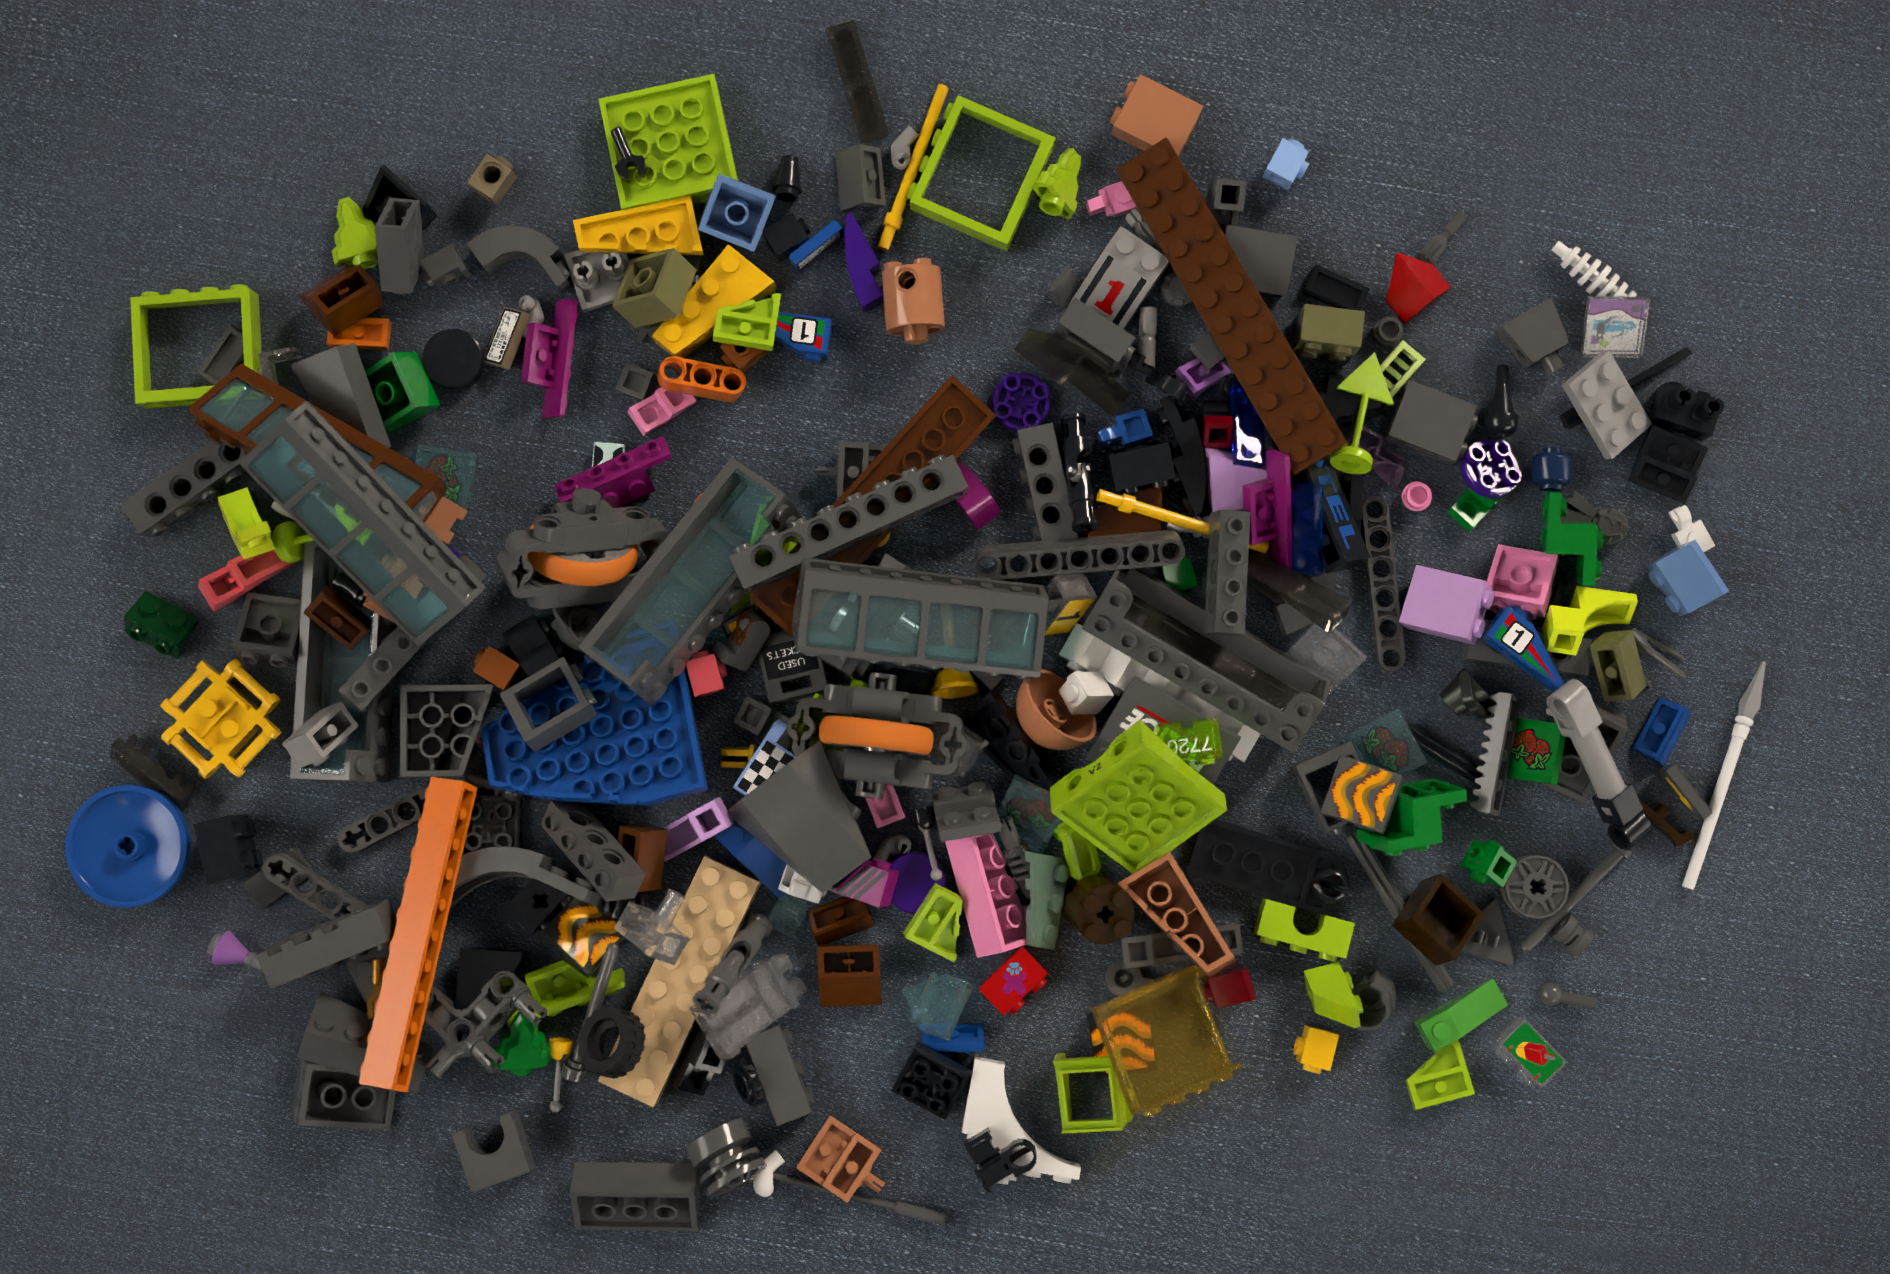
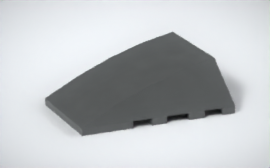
(805, 820)

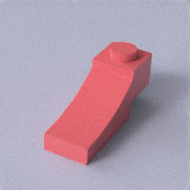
(239, 578)

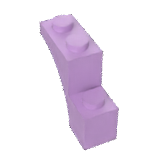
(696, 827)

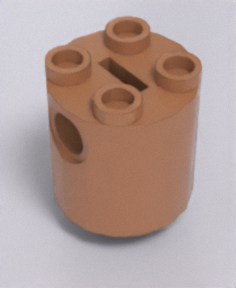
(913, 310)

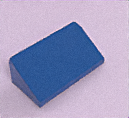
(1661, 731)

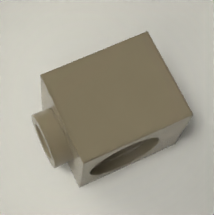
(492, 191)

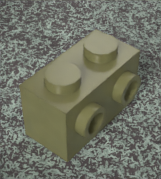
(1618, 665)

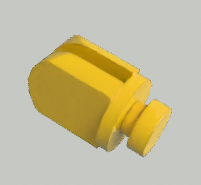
(737, 751)

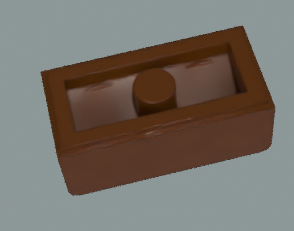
(338, 617)
(839, 919)

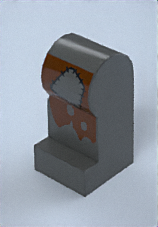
(744, 641)

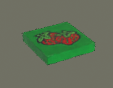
(1536, 752)

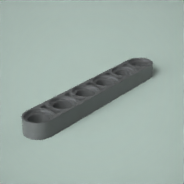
(1387, 583)

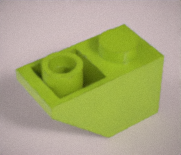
(1332, 994)

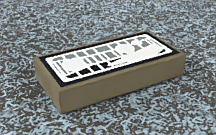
(506, 338)

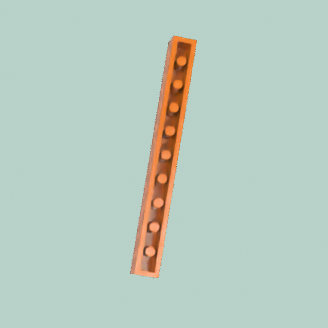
(418, 935)

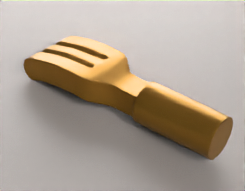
(377, 971)

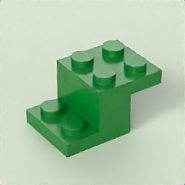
(1570, 538)
(1415, 817)

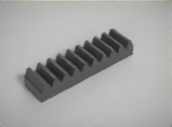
(1498, 754)

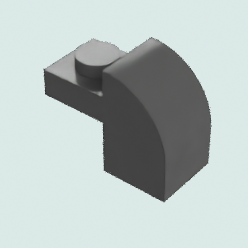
(1226, 199)

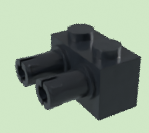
(1685, 410)

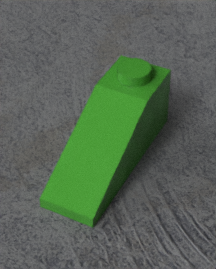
(1460, 1015)

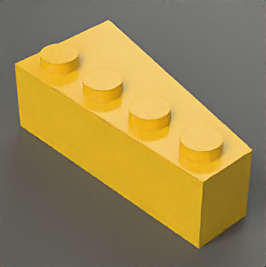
(725, 283)

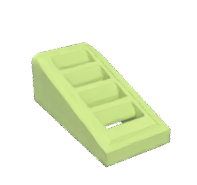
(1410, 353)

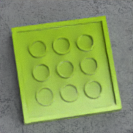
(677, 133)
(1136, 799)

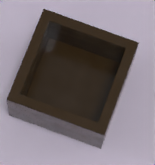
(1438, 919)

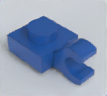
(1129, 428)

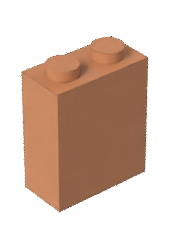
(1154, 114)

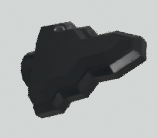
(1345, 405)

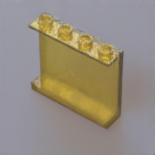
(1163, 1041)

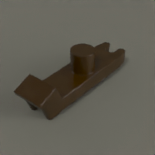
(1657, 819)

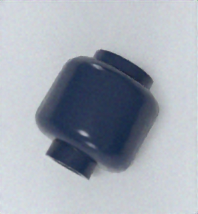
(1551, 469)

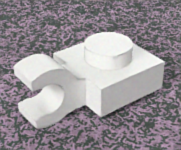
(1689, 531)

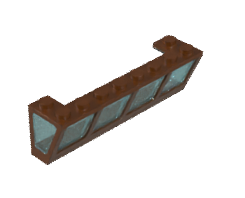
(250, 406)

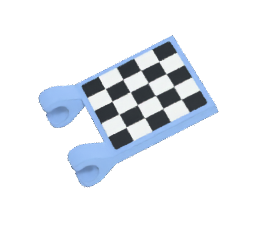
(766, 760)

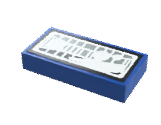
(815, 245)

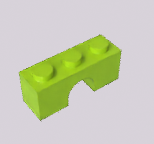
(1329, 938)

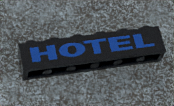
(1341, 536)

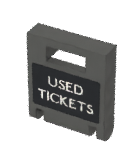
(783, 664)

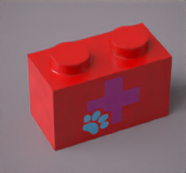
(1013, 981)

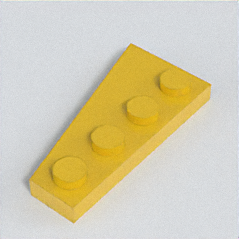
(642, 229)

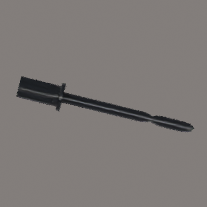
(1571, 417)

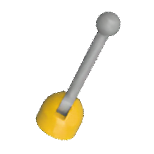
(560, 1050)

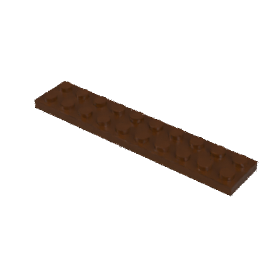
(940, 427)

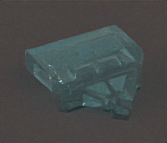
(938, 1004)

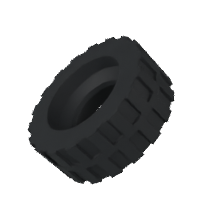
(629, 1046)

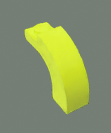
(245, 525)

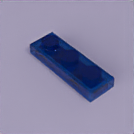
(1247, 430)
(1307, 528)

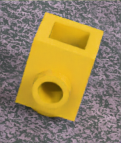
(1315, 1049)

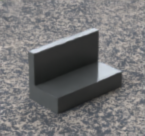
(860, 177)

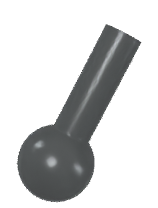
(1551, 994)

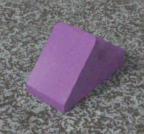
(1199, 378)

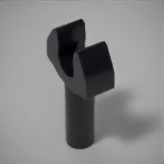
(627, 157)

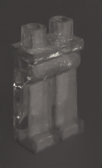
(751, 1006)

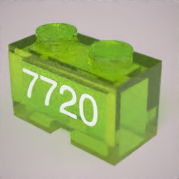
(1194, 742)

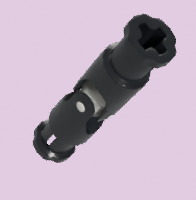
(1078, 469)

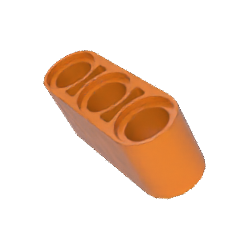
(715, 373)

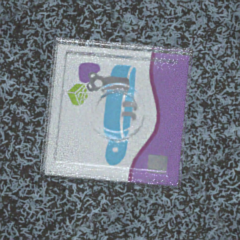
(1615, 326)

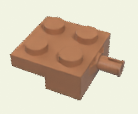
(840, 1160)

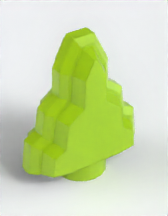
(1059, 185)
(354, 237)

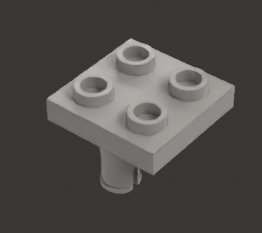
(596, 276)

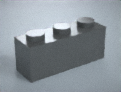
(781, 1074)

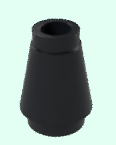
(787, 180)

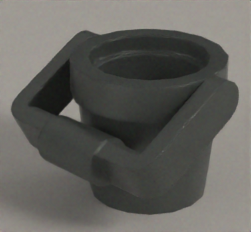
(1466, 694)

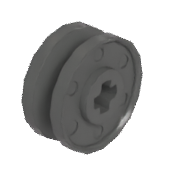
(1552, 887)

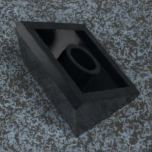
(388, 186)

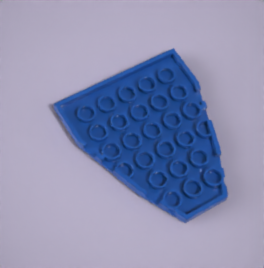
(619, 757)

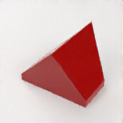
(1413, 286)

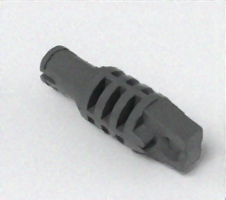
(1015, 853)

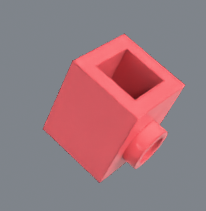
(706, 674)

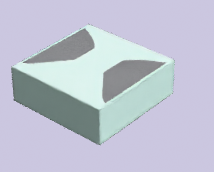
(606, 451)

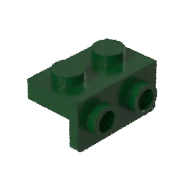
(159, 624)

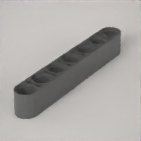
(1091, 563)

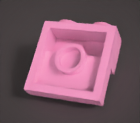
(1522, 580)

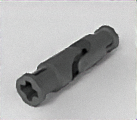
(724, 975)

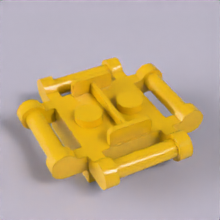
(221, 719)

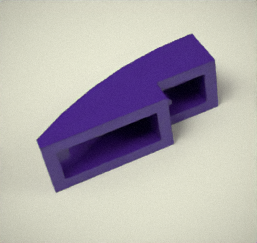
(861, 265)

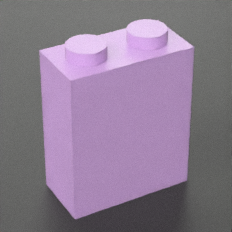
(1446, 605)

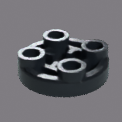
(453, 359)

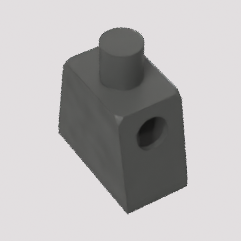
(1536, 337)

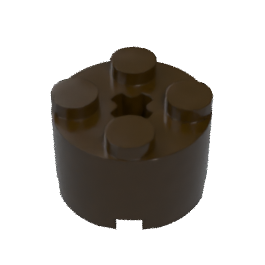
(1100, 909)

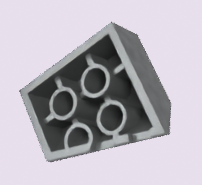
(439, 728)

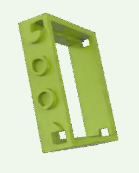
(929, 164)
(178, 298)

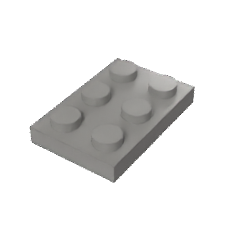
(1606, 404)

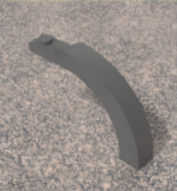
(506, 862)

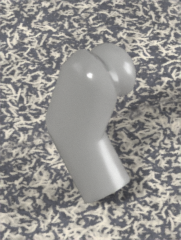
(901, 148)
(532, 307)

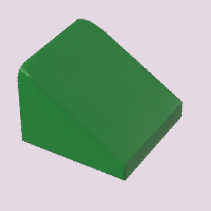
(1180, 575)

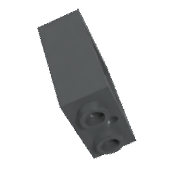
(1096, 334)
(559, 725)
(1301, 769)

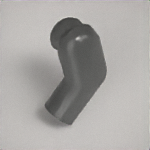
(892, 847)

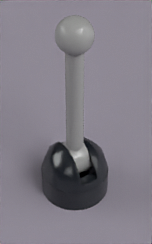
(923, 820)

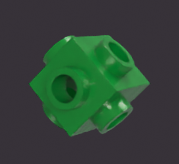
(1488, 863)

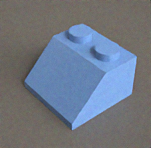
(736, 212)
(1686, 578)

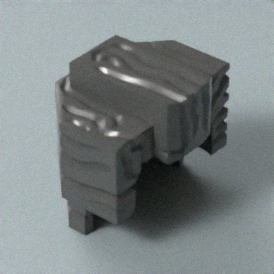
(1377, 999)

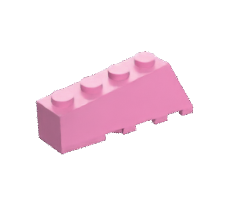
(988, 895)

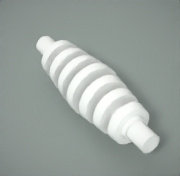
(1589, 272)

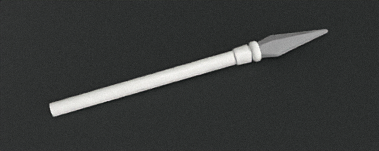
(1748, 707)

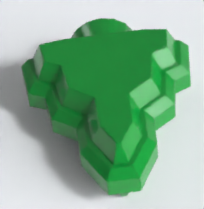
(523, 1047)

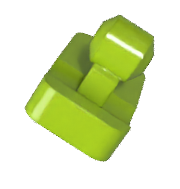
(1078, 851)

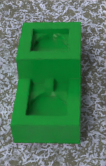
(1470, 509)

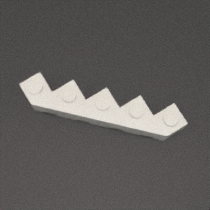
(1091, 654)

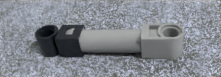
(1614, 799)

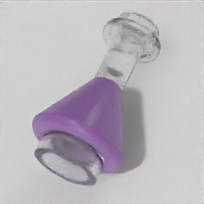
(229, 950)

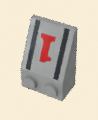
(1122, 277)

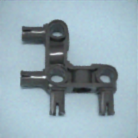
(481, 1018)

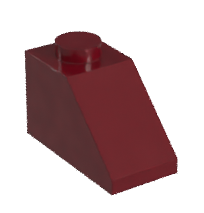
(1229, 987)

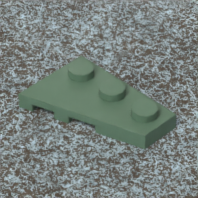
(1047, 892)

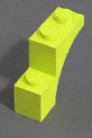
(1588, 609)

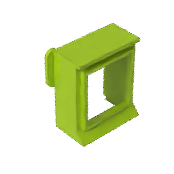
(1120, 1109)

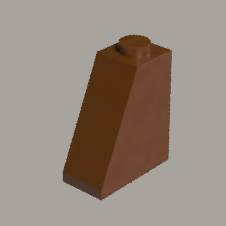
(1118, 522)

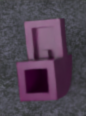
(978, 503)

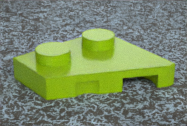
(748, 324)
(937, 922)
(1440, 1078)

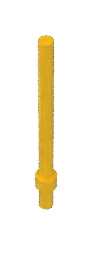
(893, 219)
(1128, 504)

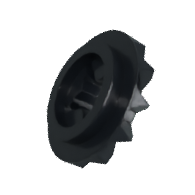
(747, 1083)

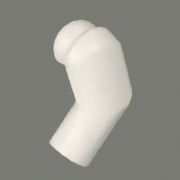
(764, 1180)

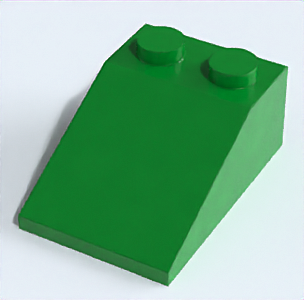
(401, 389)

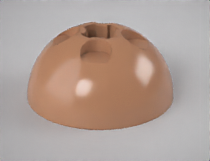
(1046, 716)

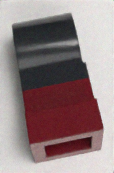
(1218, 421)

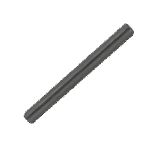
(1394, 903)

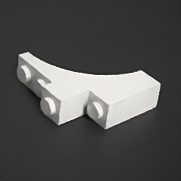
(989, 1108)

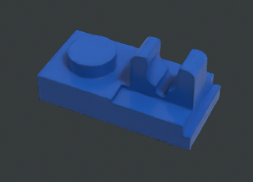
(965, 1038)

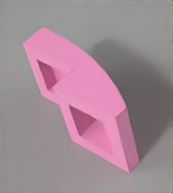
(659, 409)

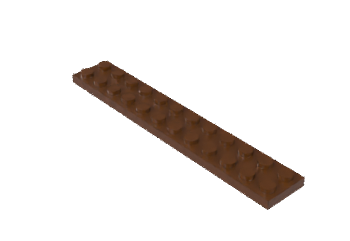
(1231, 307)

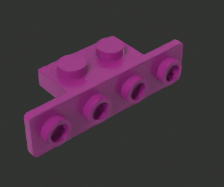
(549, 357)
(620, 478)
(1271, 508)

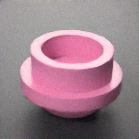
(1416, 496)

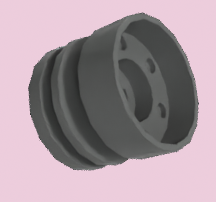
(727, 1160)

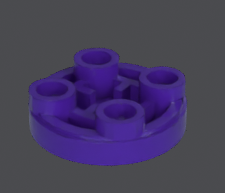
(1021, 401)
(1490, 468)
(913, 881)

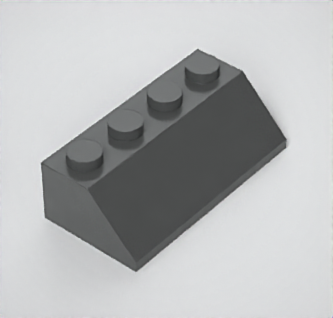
(635, 1196)

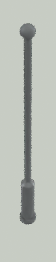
(898, 1207)

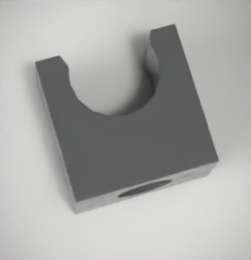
(491, 1167)

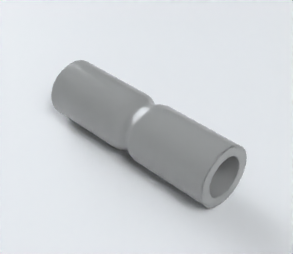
(1147, 334)

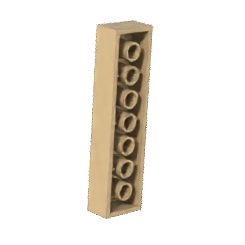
(711, 919)

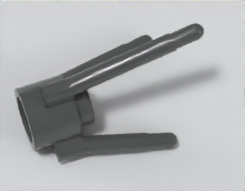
(1643, 645)

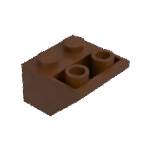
(343, 298)
(849, 975)

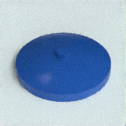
(127, 846)

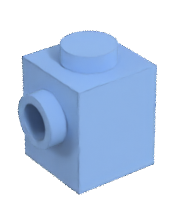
(1287, 163)

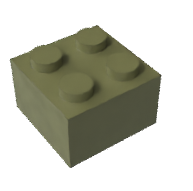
(654, 288)
(1328, 332)

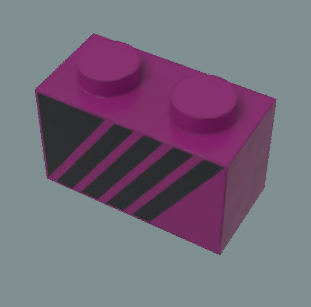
(869, 883)

